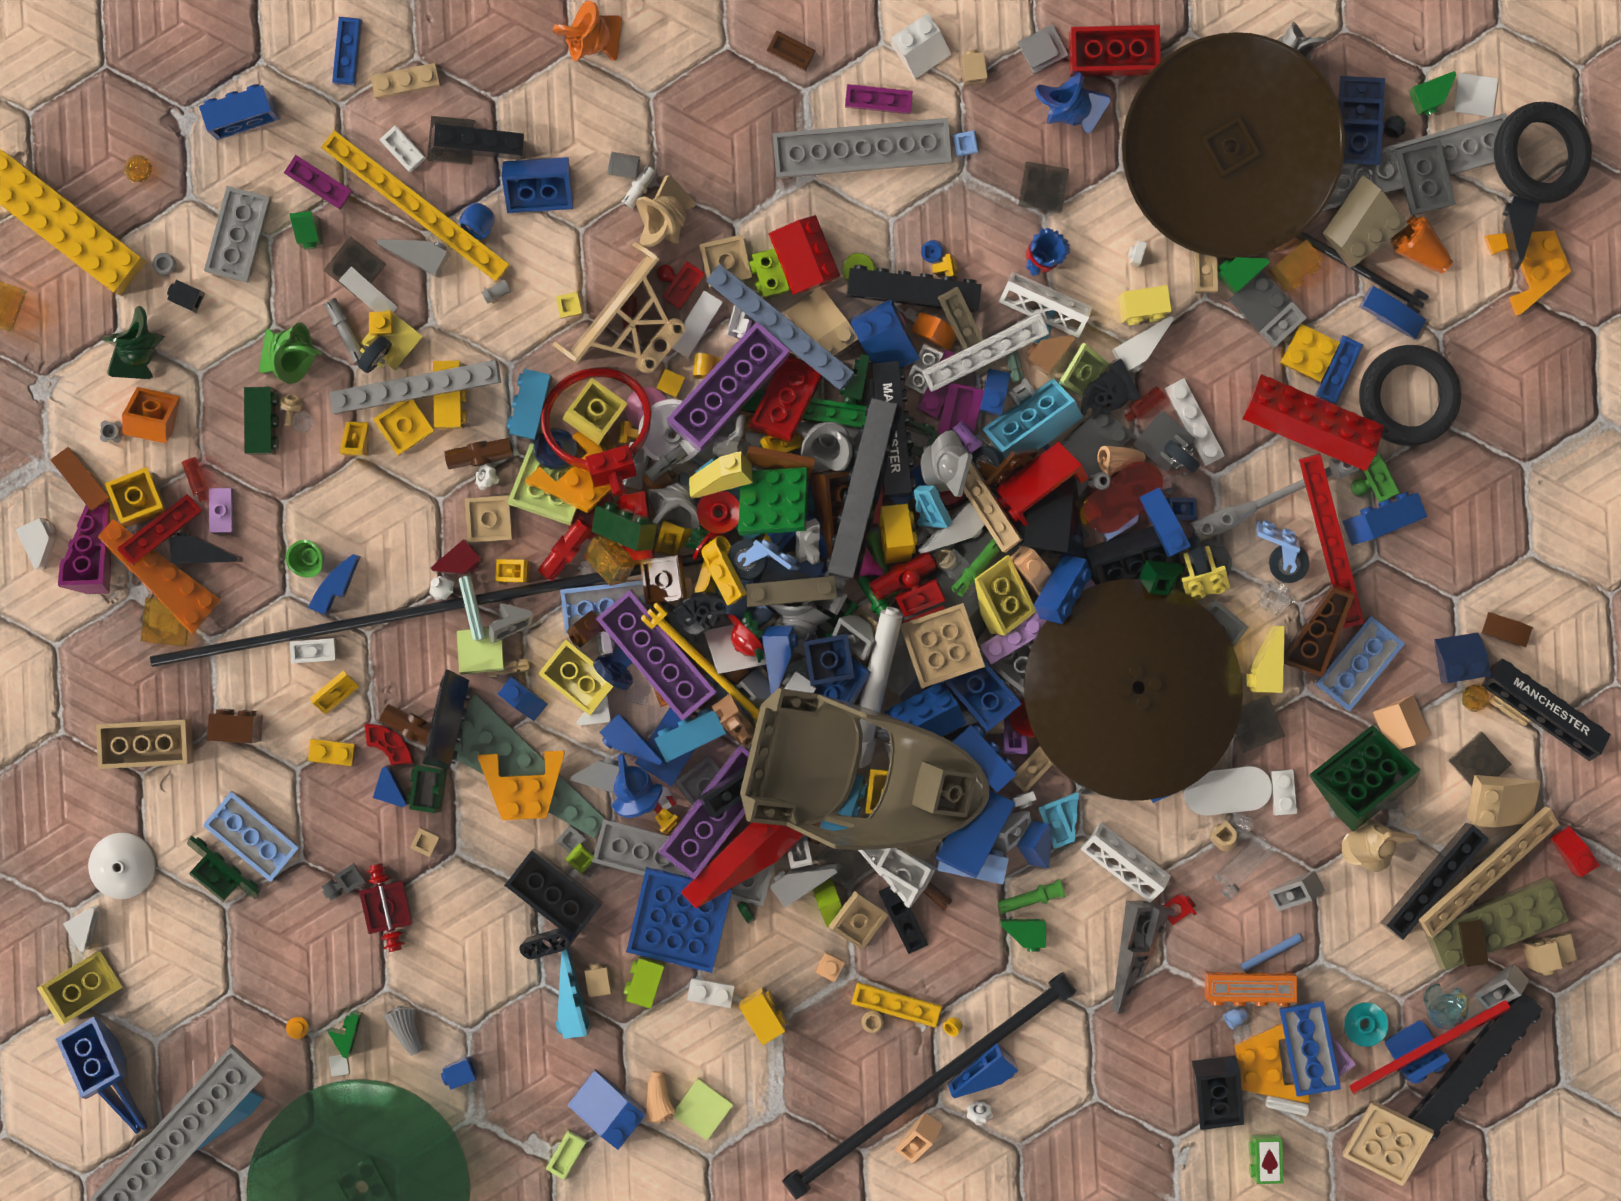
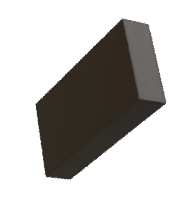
(1473, 942)

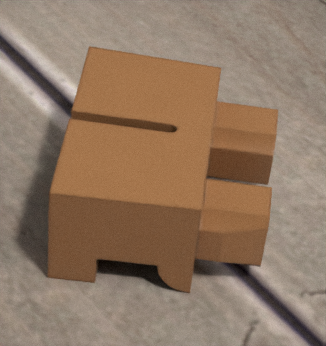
(735, 720)

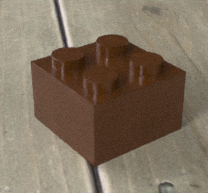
(234, 727)

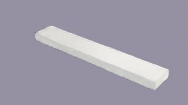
(985, 352)

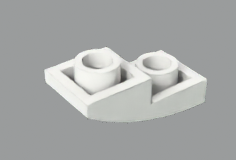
(928, 356)

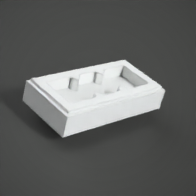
(402, 149)

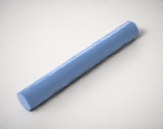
(1275, 950)

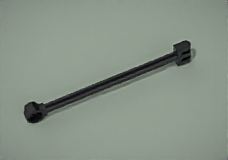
(1412, 299)

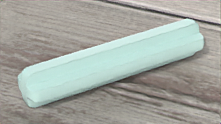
(471, 608)

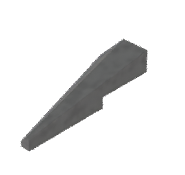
(1140, 931)

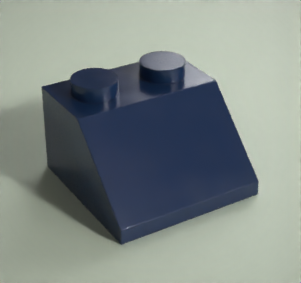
(1461, 658)
(829, 661)

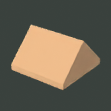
(1402, 723)

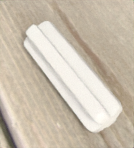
(1287, 1105)

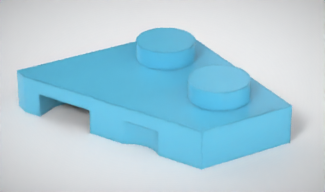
(931, 508)
(1062, 817)

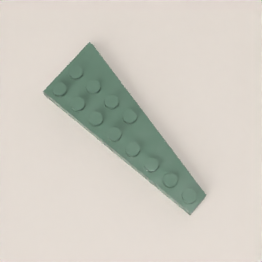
(489, 734)

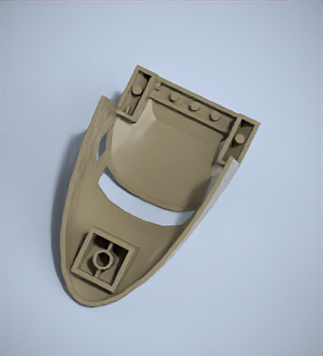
(808, 762)

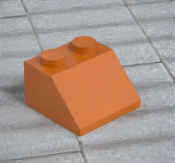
(150, 415)

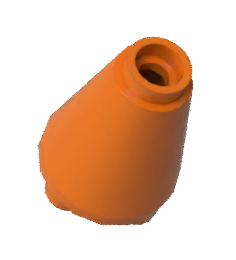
(1422, 245)

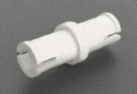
(639, 186)

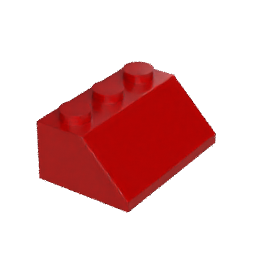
(804, 255)
(639, 504)

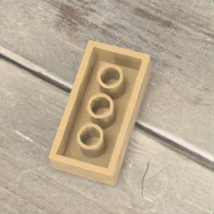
(144, 743)

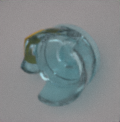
(1445, 1010)

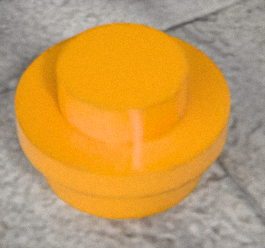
(297, 1027)

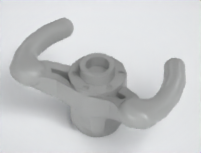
(730, 444)

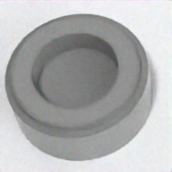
(164, 264)

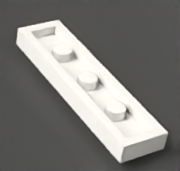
(1194, 422)

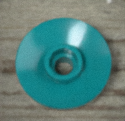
(1375, 1029)

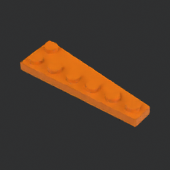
(173, 587)

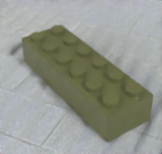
(1504, 921)

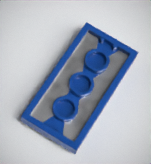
(1310, 1048)

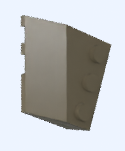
(1363, 223)

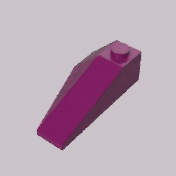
(88, 558)

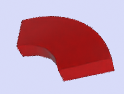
(390, 743)

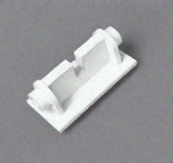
(738, 324)

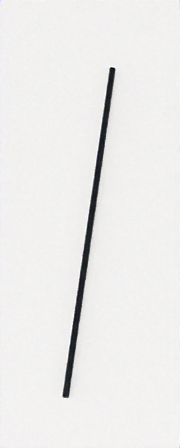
(389, 616)

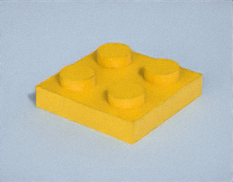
(1309, 353)
(403, 425)

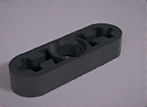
(527, 947)

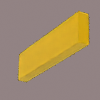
(896, 1004)

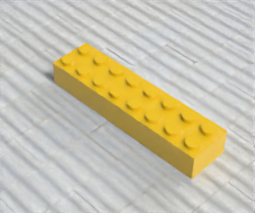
(67, 226)

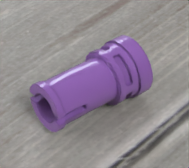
(970, 441)

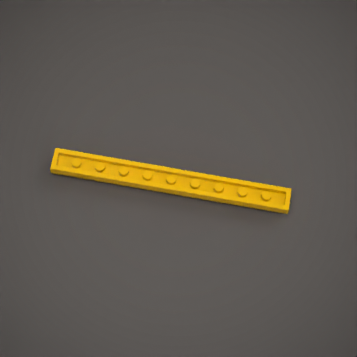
(415, 206)

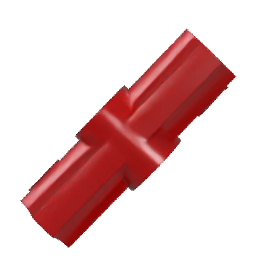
(565, 549)
(891, 581)

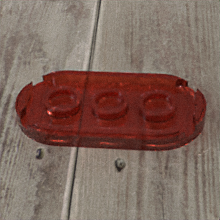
(1120, 502)

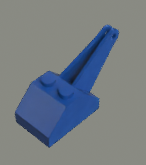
(98, 1063)

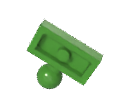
(1378, 478)

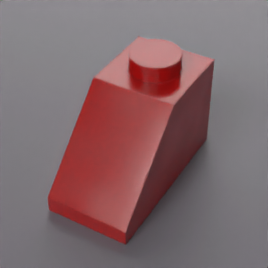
(1574, 852)

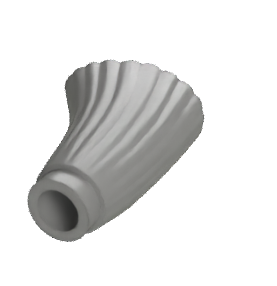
(402, 1023)

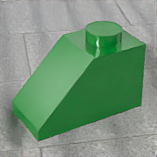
(1431, 94)
(306, 229)
(1240, 271)
(1027, 932)

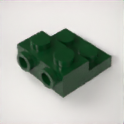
(854, 388)

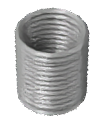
(623, 165)

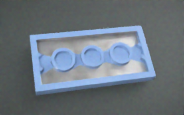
(581, 600)
(251, 836)

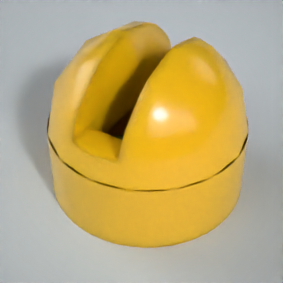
(952, 1026)

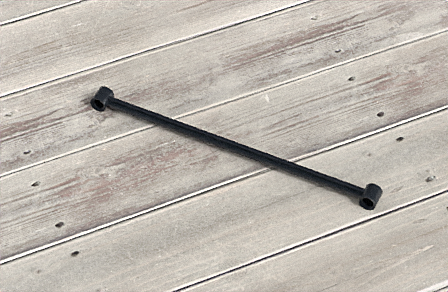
(798, 1183)

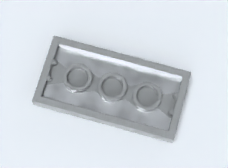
(237, 234)

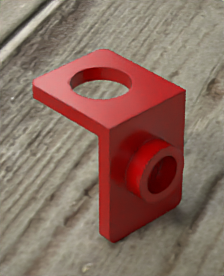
(1186, 907)

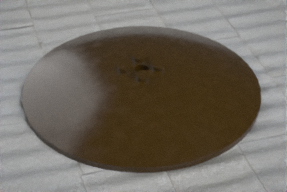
(1284, 137)
(1085, 700)

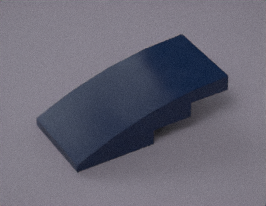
(1362, 115)

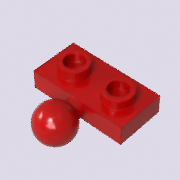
(681, 285)
(919, 596)

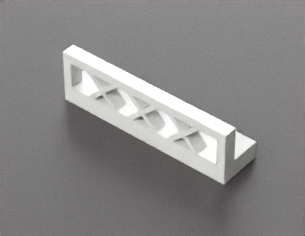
(1046, 297)
(1129, 860)

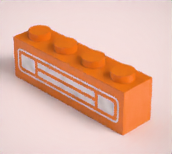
(1250, 987)

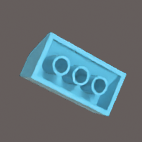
(1035, 420)

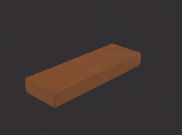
(778, 460)
(80, 479)

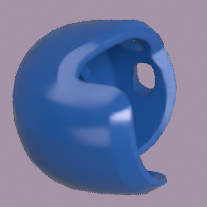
(478, 218)

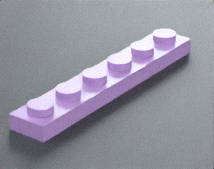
(1002, 645)

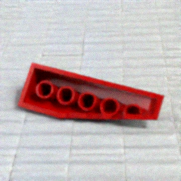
(745, 856)

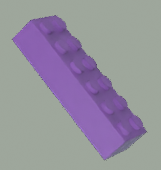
(728, 387)
(657, 655)
(699, 835)

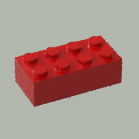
(1114, 50)

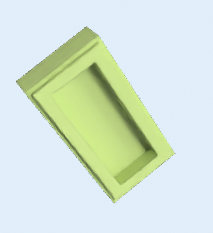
(566, 1154)

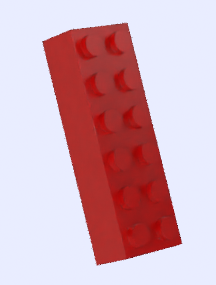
(1313, 422)

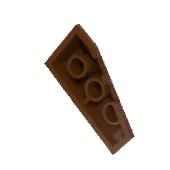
(828, 494)

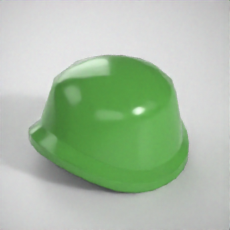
(305, 558)

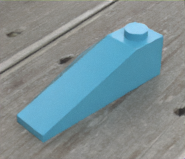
(571, 1008)

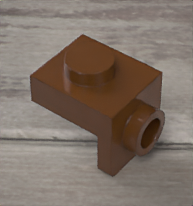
(584, 629)

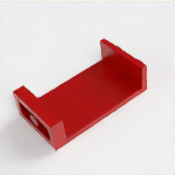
(1038, 480)

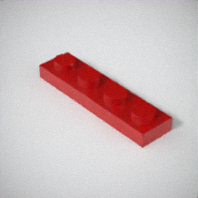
(159, 530)

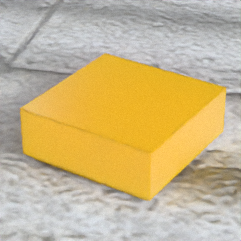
(670, 383)

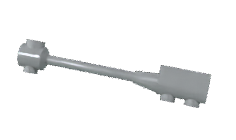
(1232, 516)

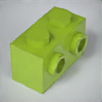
(770, 274)

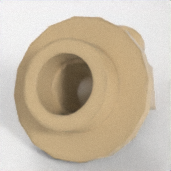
(291, 404)

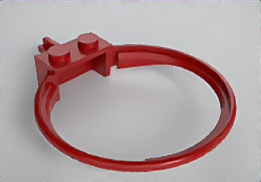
(610, 465)

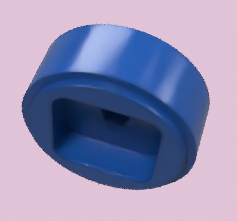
(932, 251)

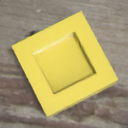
(569, 305)

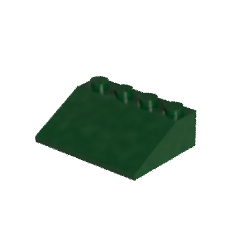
(1364, 777)

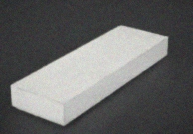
(697, 323)

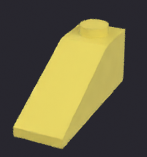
(720, 475)

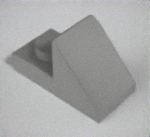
(512, 621)

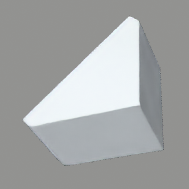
(599, 715)
(800, 854)
(82, 927)

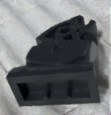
(1110, 387)
(691, 614)

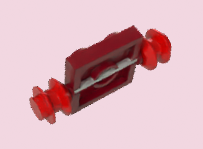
(385, 907)

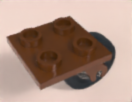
(997, 469)

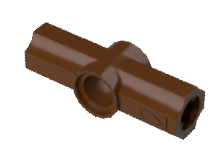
(478, 453)
(408, 724)

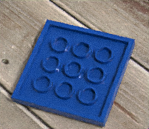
(671, 927)

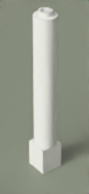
(875, 685)

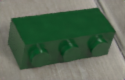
(260, 421)
(624, 527)

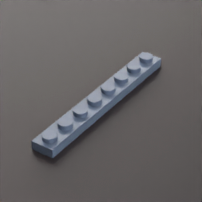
(780, 327)

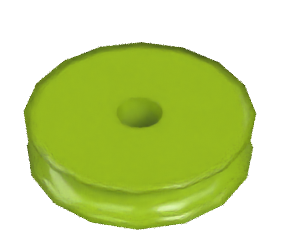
(857, 259)

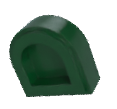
(746, 911)

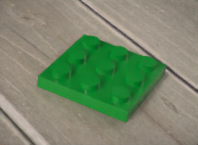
(774, 502)

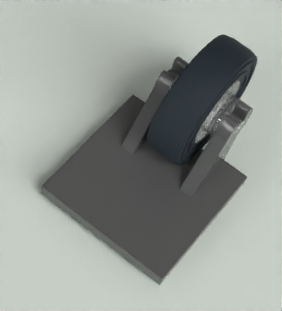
(1168, 444)

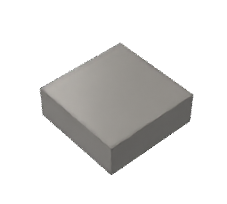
(570, 839)

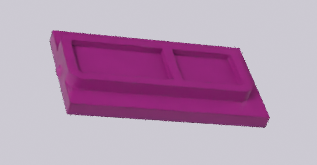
(960, 404)

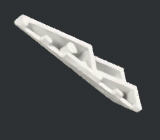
(902, 871)

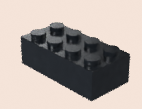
(553, 893)

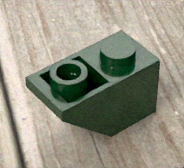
(1161, 576)

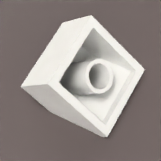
(920, 46)

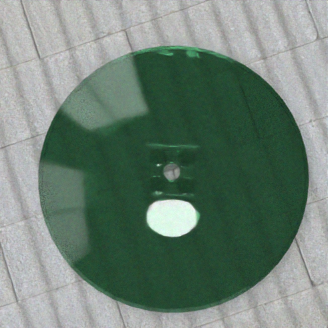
(354, 1135)

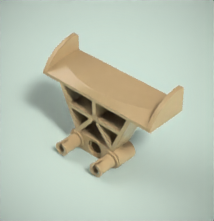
(669, 331)

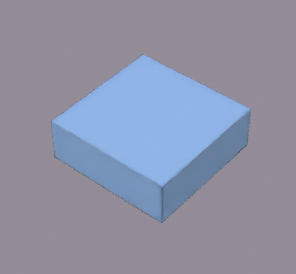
(965, 143)

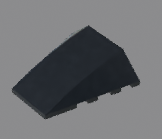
(1054, 522)

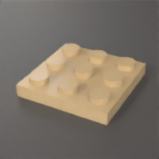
(942, 645)
(1388, 1143)

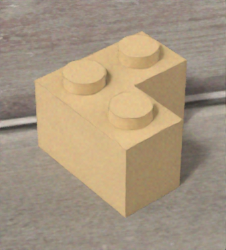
(1549, 952)

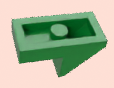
(345, 1039)

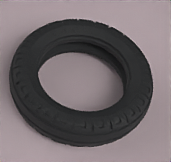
(1577, 145)
(1445, 378)

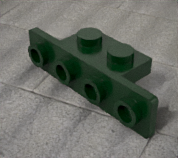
(217, 875)

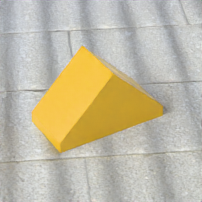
(355, 439)
(512, 570)

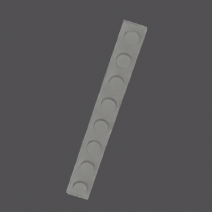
(415, 387)

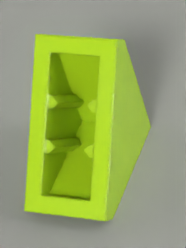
(827, 900)

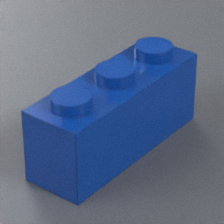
(1063, 589)

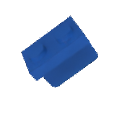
(1410, 1039)

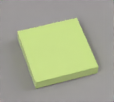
(478, 655)
(702, 1109)

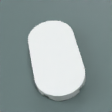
(1229, 791)

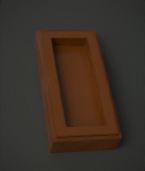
(791, 50)

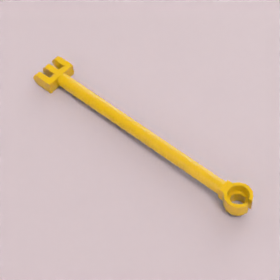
(658, 619)

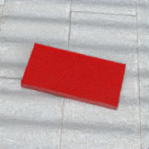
(786, 399)

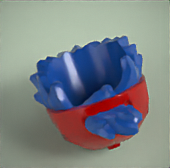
(1046, 251)

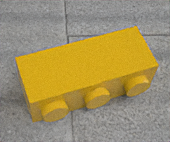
(449, 406)

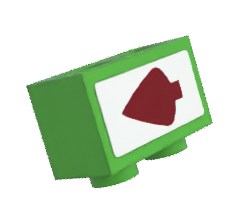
(1266, 1159)

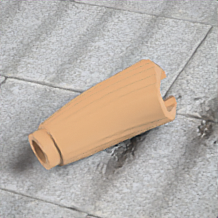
(1117, 458)
(658, 1102)

